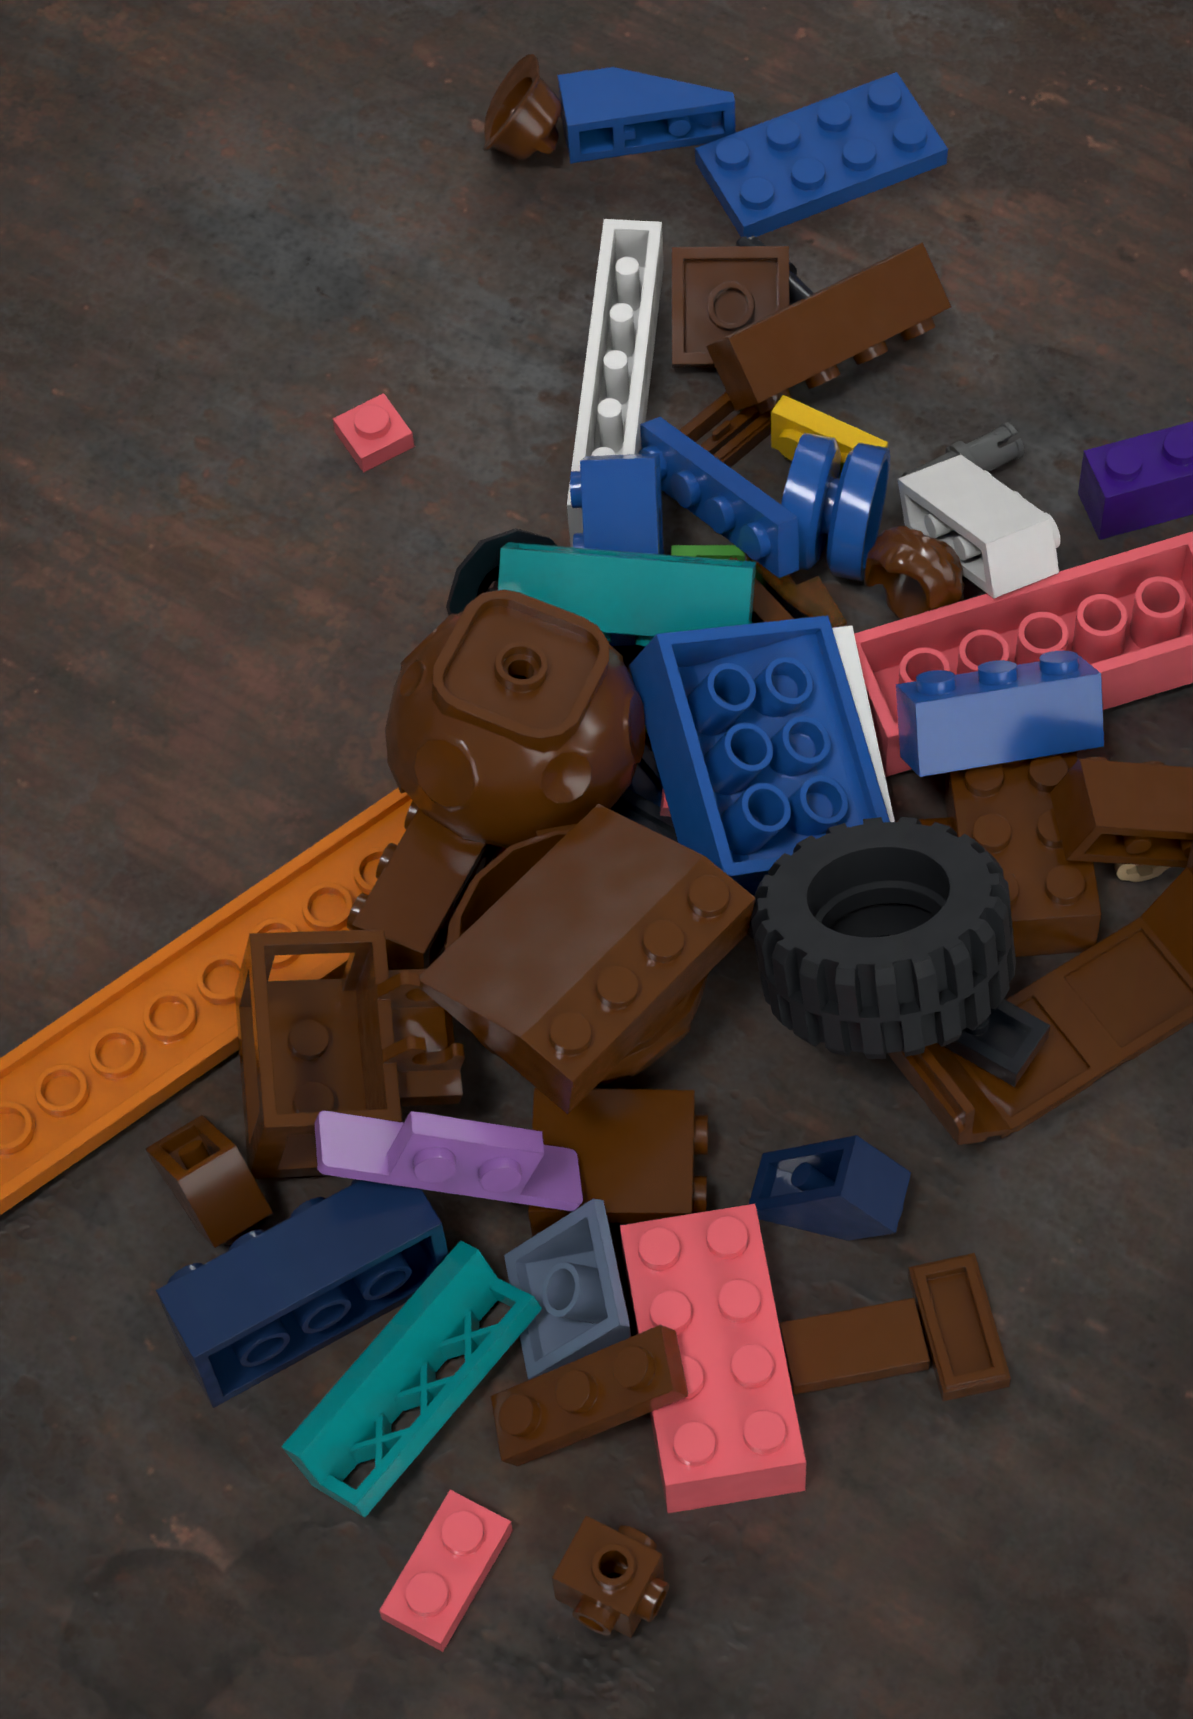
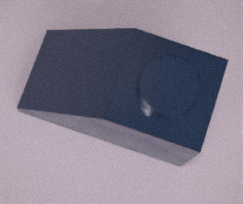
(831, 1189)

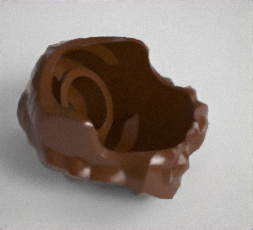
(914, 571)

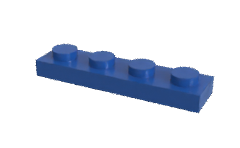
(723, 498)

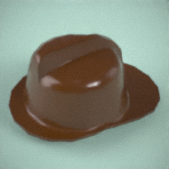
(523, 113)

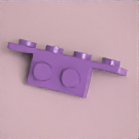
(450, 1158)

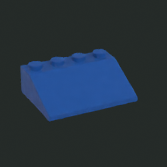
(755, 740)

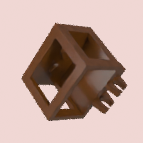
(334, 1045)

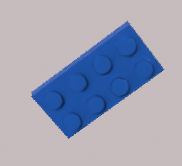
(820, 156)

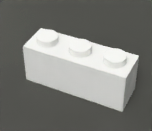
(989, 526)

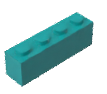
(632, 589)

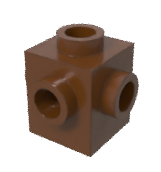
(611, 1578)

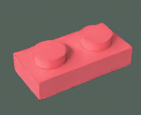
(446, 1570)

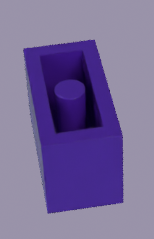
(1138, 481)

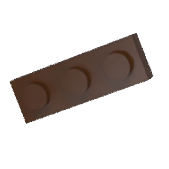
(589, 1395)

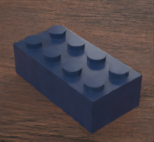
(301, 1284)

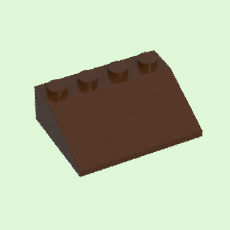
(589, 952)

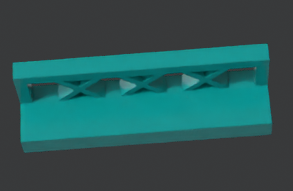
(400, 1374)

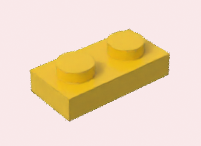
(792, 419)

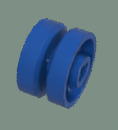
(836, 507)

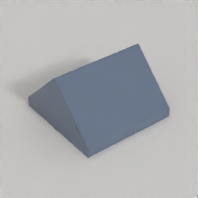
(577, 1285)

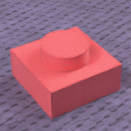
(373, 432)

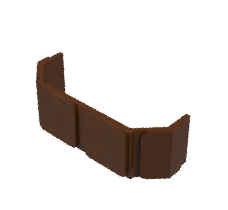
(1100, 1012)

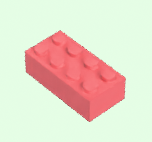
(740, 1423)

